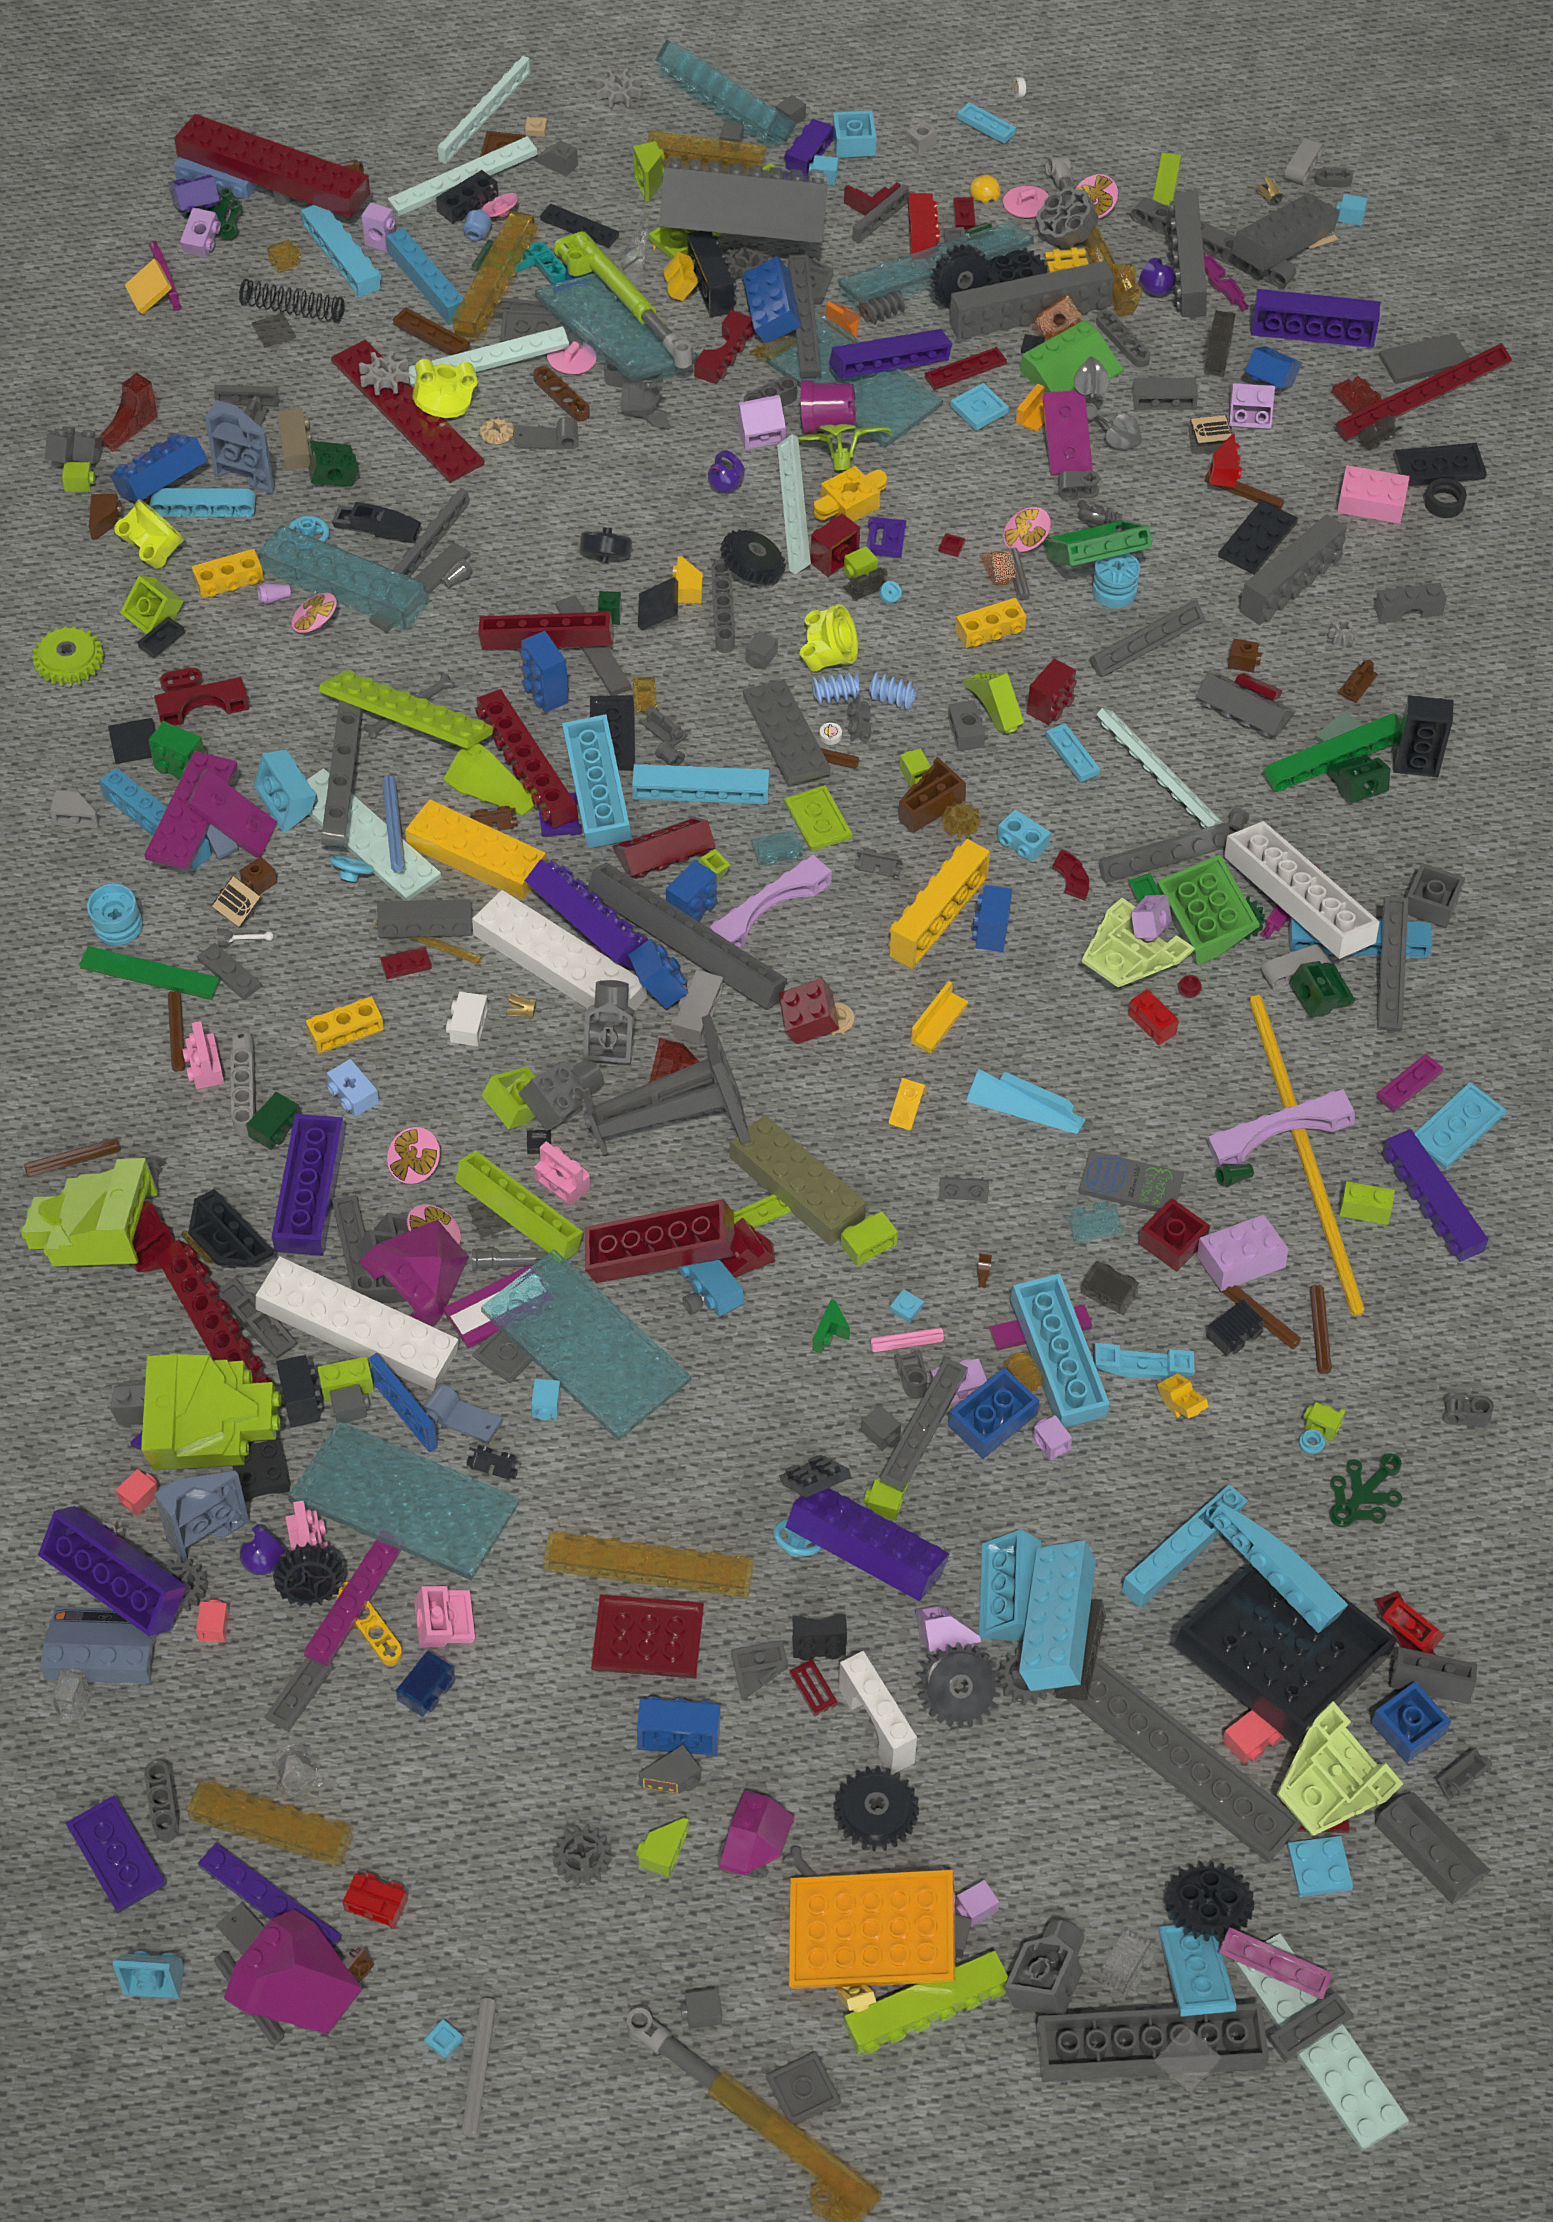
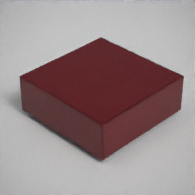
(951, 545)

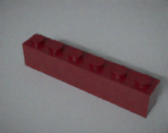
(563, 629)

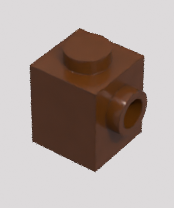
(1244, 655)
(258, 875)

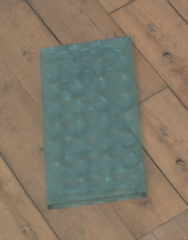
(608, 326)
(881, 398)
(586, 1344)
(404, 1500)

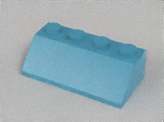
(1006, 1585)

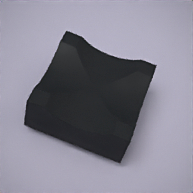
(263, 1470)
(819, 1637)

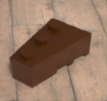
(931, 796)

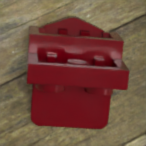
(150, 1239)
(751, 1250)

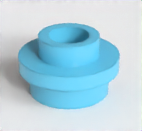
(1315, 1436)

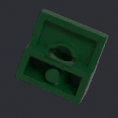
(332, 464)
(1360, 777)
(1321, 988)

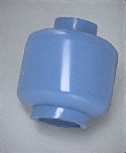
(477, 225)

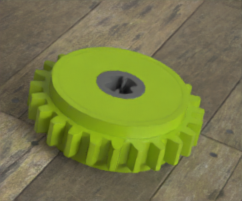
(67, 655)

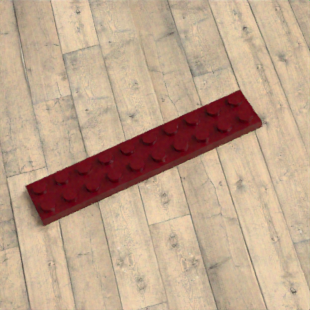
(426, 432)

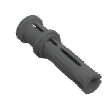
(496, 1259)

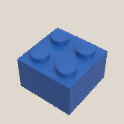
(1273, 367)
(694, 890)
(992, 918)
(659, 973)
(1411, 1722)

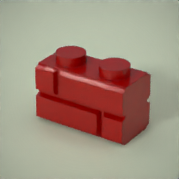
(1153, 1017)
(1413, 1626)
(375, 1899)

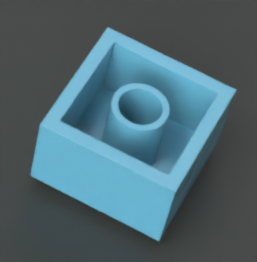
(854, 134)

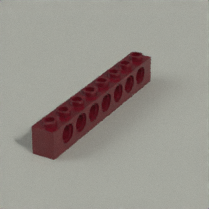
(526, 759)
(184, 1274)

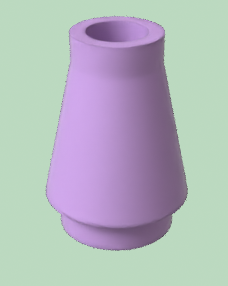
(270, 592)

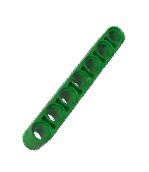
(1315, 759)

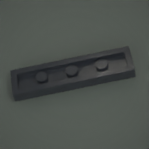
(575, 223)

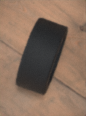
(1442, 509)

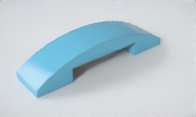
(1143, 1364)

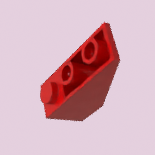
(1225, 464)

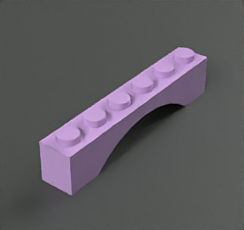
(804, 880)
(1324, 1113)

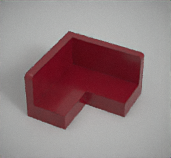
(863, 202)

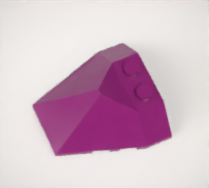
(421, 1267)
(293, 1976)

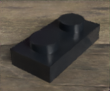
(161, 637)

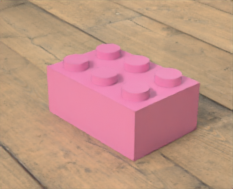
(1373, 494)

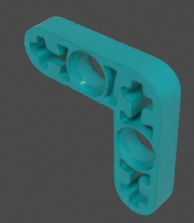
(537, 255)

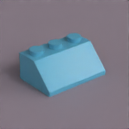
(283, 789)

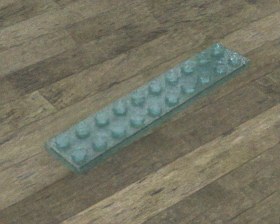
(918, 266)

